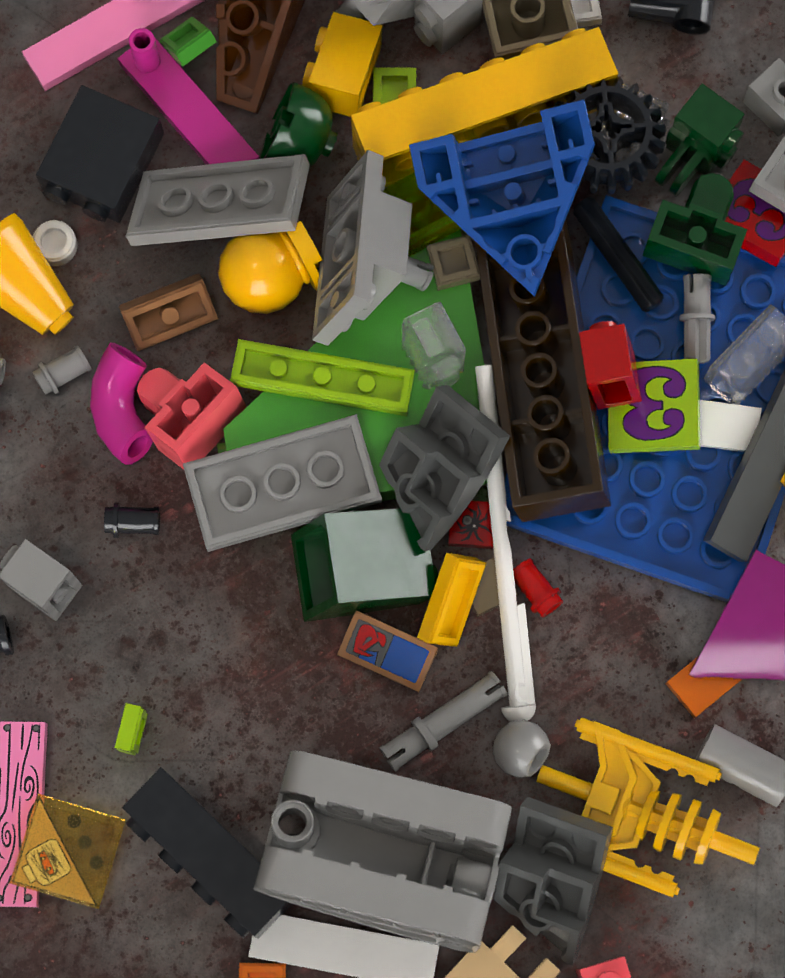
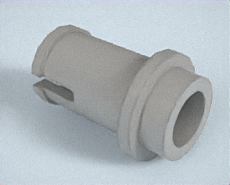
(61, 370)

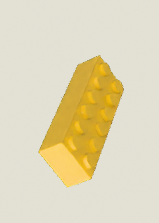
(484, 101)

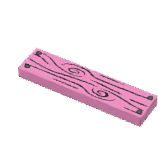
(21, 779)

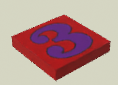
(764, 221)

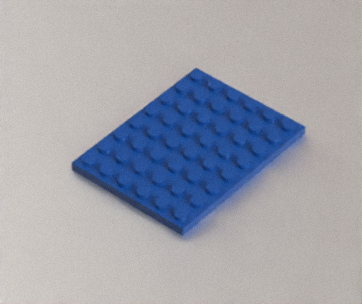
(666, 497)

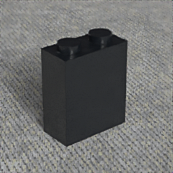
(99, 155)

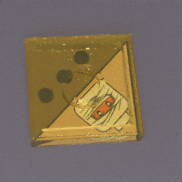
(67, 851)

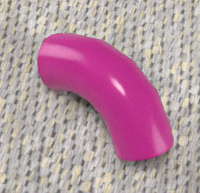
(114, 405)

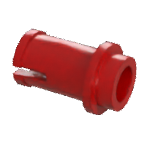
(537, 588)

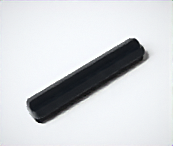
(618, 254)

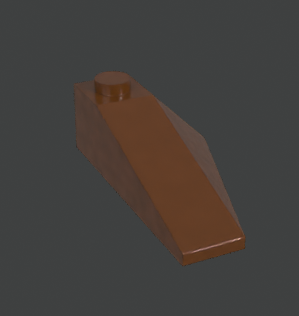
(250, 47)

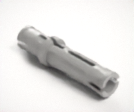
(442, 721)

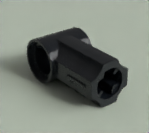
(685, 15)

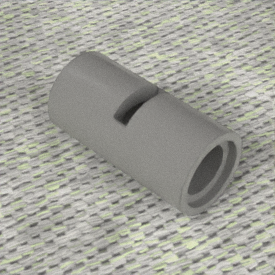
(744, 764)

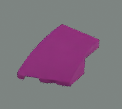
(751, 628)

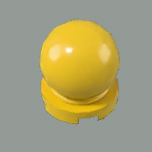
(268, 269)

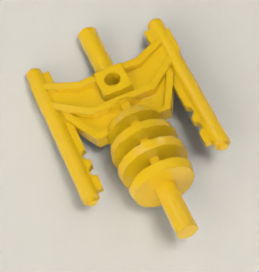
(628, 798)

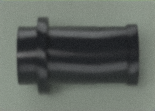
(131, 520)

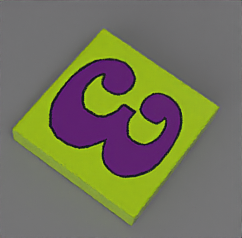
(666, 415)

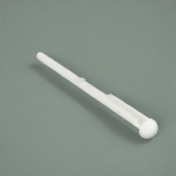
(512, 616)

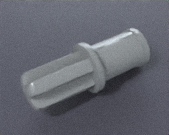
(697, 317)

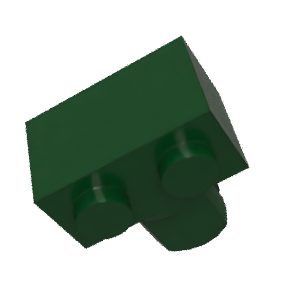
(702, 136)
(697, 235)

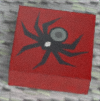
(472, 527)

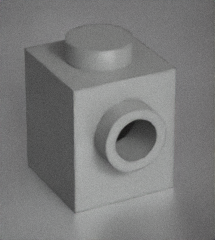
(767, 97)

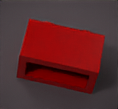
(610, 365)

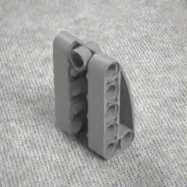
(385, 851)

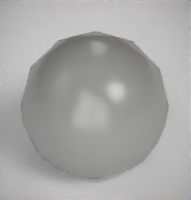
(521, 748)

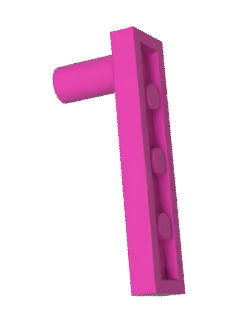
(182, 101)

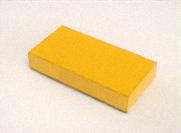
(451, 600)

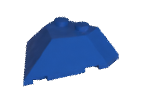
(511, 186)

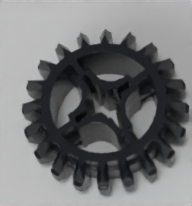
(639, 128)

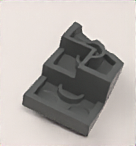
(441, 462)
(553, 873)

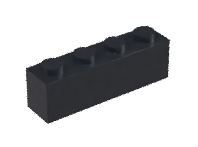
(205, 850)

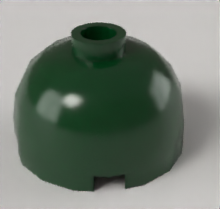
(300, 126)

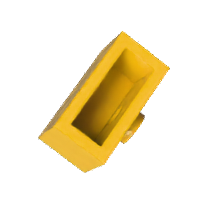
(344, 62)

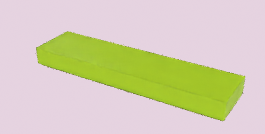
(322, 377)

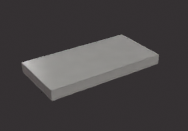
(218, 200)
(281, 482)

